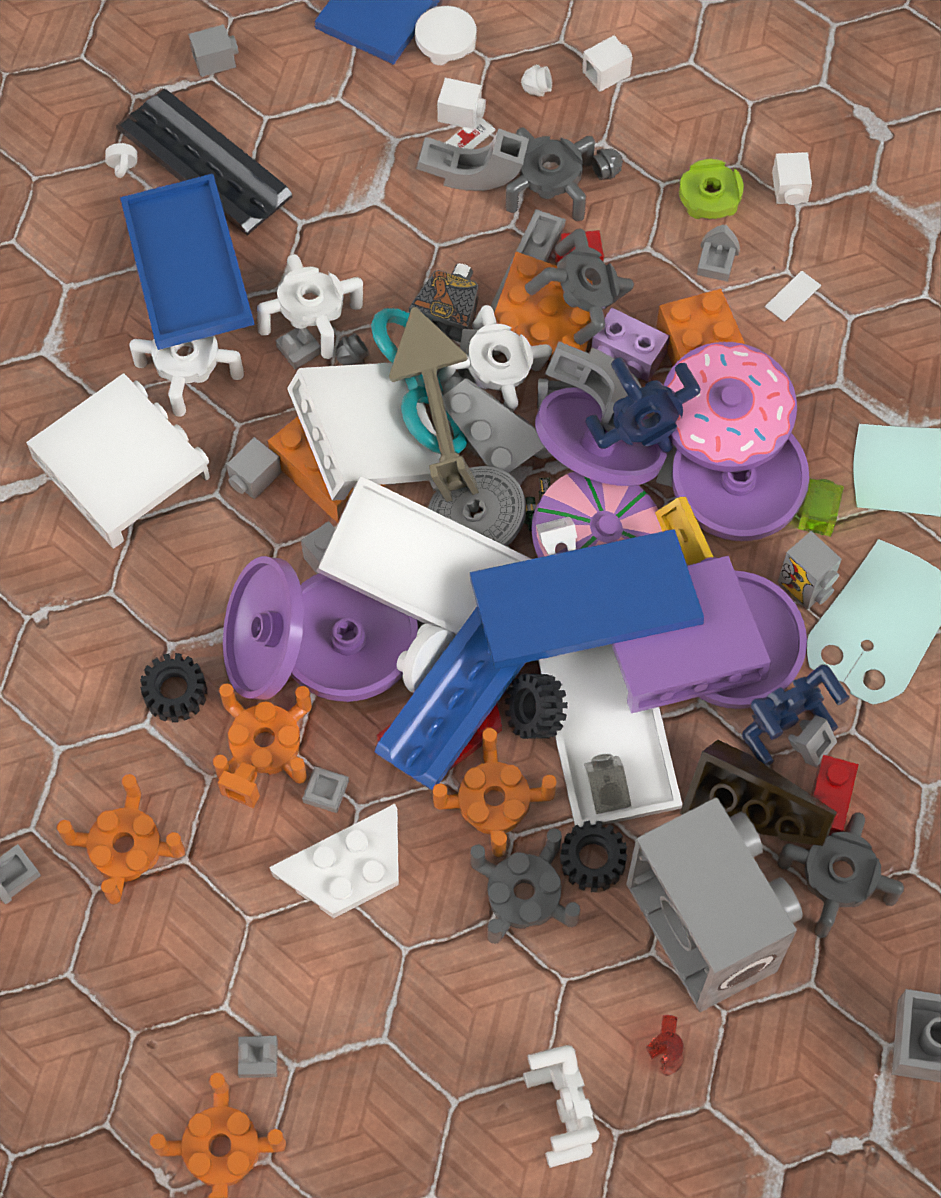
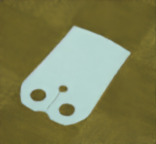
(898, 469)
(893, 605)

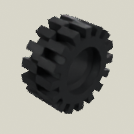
(167, 669)
(536, 706)
(587, 876)

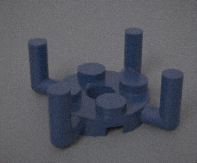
(640, 402)
(781, 709)

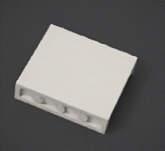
(359, 426)
(117, 457)

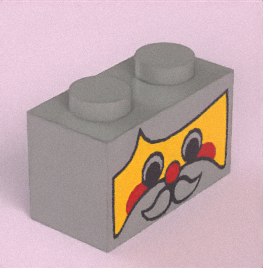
(810, 571)

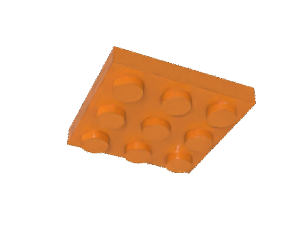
(541, 316)

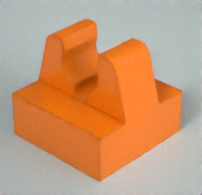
(240, 785)

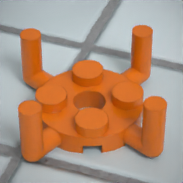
(264, 718)
(489, 777)
(123, 823)
(213, 1123)

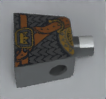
(449, 300)

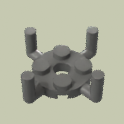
(556, 181)
(572, 275)
(524, 869)
(840, 891)

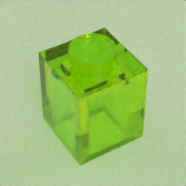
(821, 507)

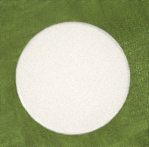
(445, 34)
(423, 654)

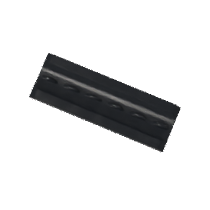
(194, 148)

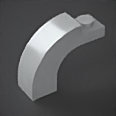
(475, 168)
(590, 373)

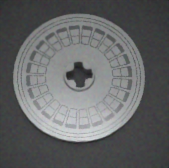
(498, 498)

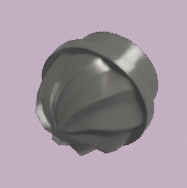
(606, 163)
(351, 350)

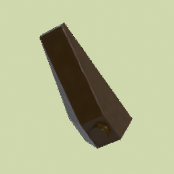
(759, 792)

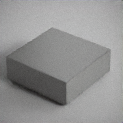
(325, 789)

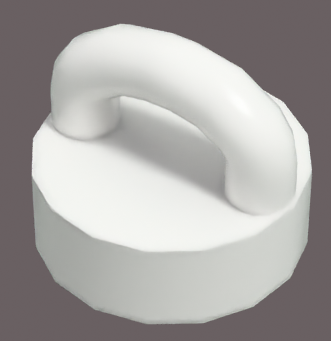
(121, 157)

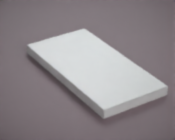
(409, 556)
(602, 724)

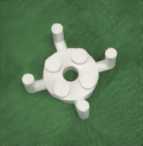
(312, 312)
(188, 368)
(486, 370)
(571, 1107)

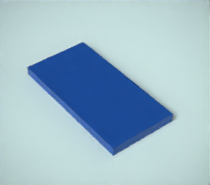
(374, 25)
(186, 262)
(585, 598)

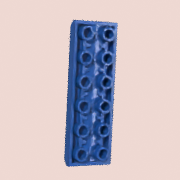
(446, 707)

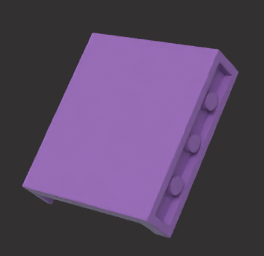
(701, 657)

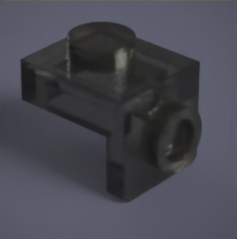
(607, 783)

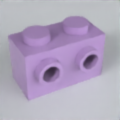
(633, 341)

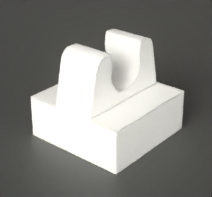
(557, 532)

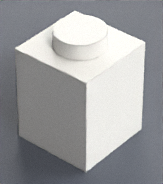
(607, 63)
(460, 103)
(792, 178)

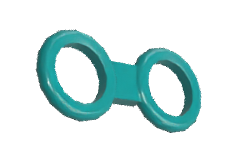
(415, 384)

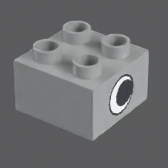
(712, 902)

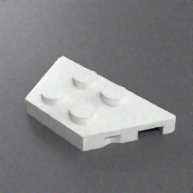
(347, 865)

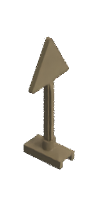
(423, 352)

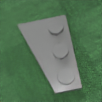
(492, 429)

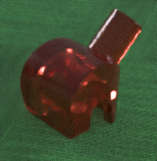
(668, 1044)

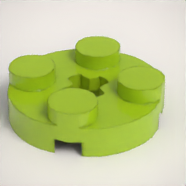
(711, 205)

